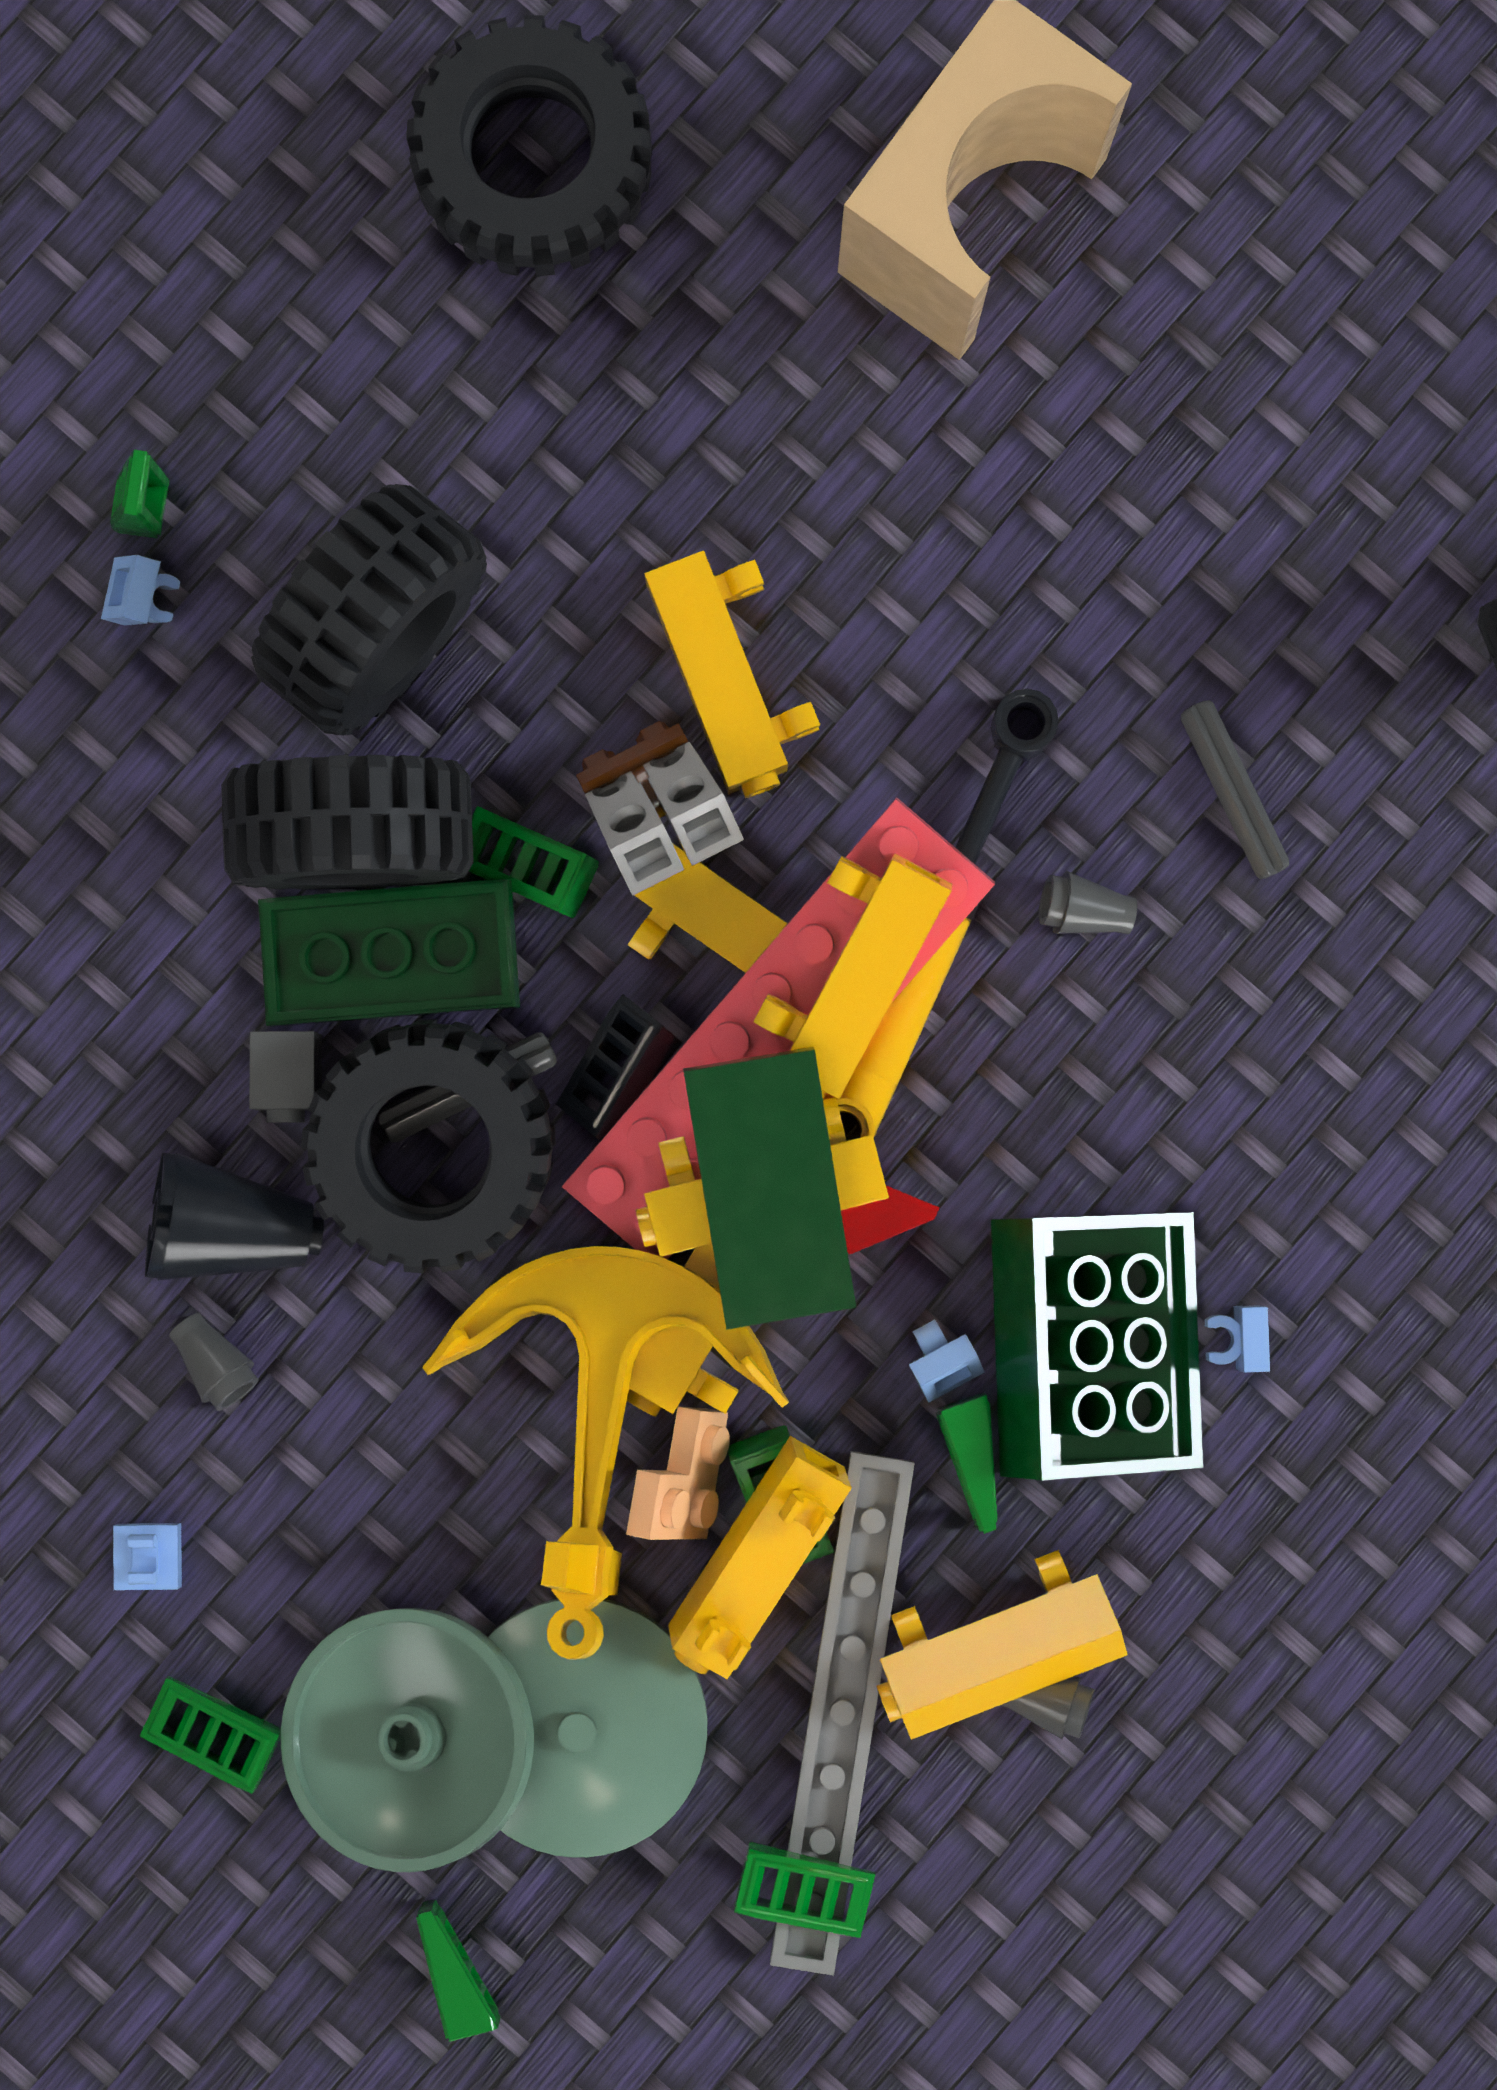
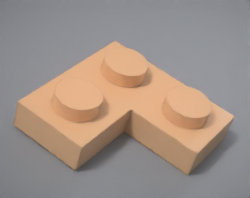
(683, 1497)

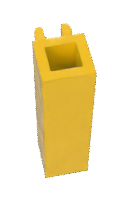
(718, 673)
(708, 911)
(867, 972)
(678, 1214)
(673, 1357)
(758, 1559)
(1001, 1654)

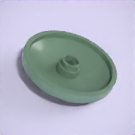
(611, 1732)
(407, 1739)

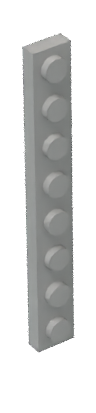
(845, 1693)

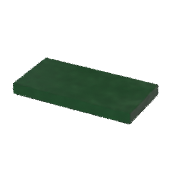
(389, 953)
(770, 1187)

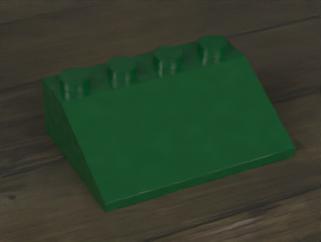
(1096, 1345)

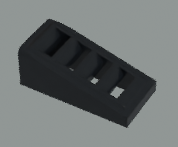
(643, 1063)

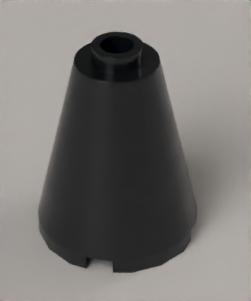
(224, 1223)

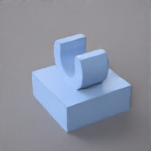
(132, 591)
(1248, 1339)
(944, 1363)
(147, 1556)

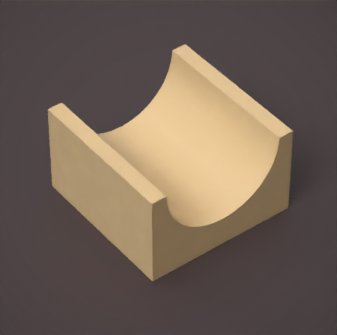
(1000, 100)

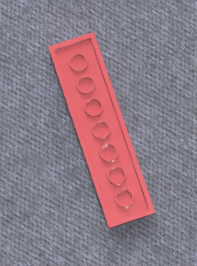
(792, 969)

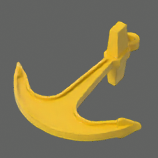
(612, 1307)

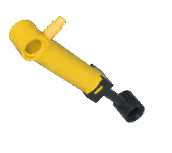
(896, 1036)

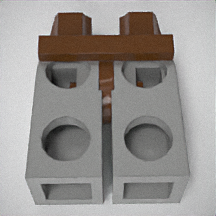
(654, 781)

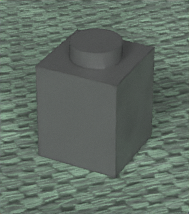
(284, 1073)

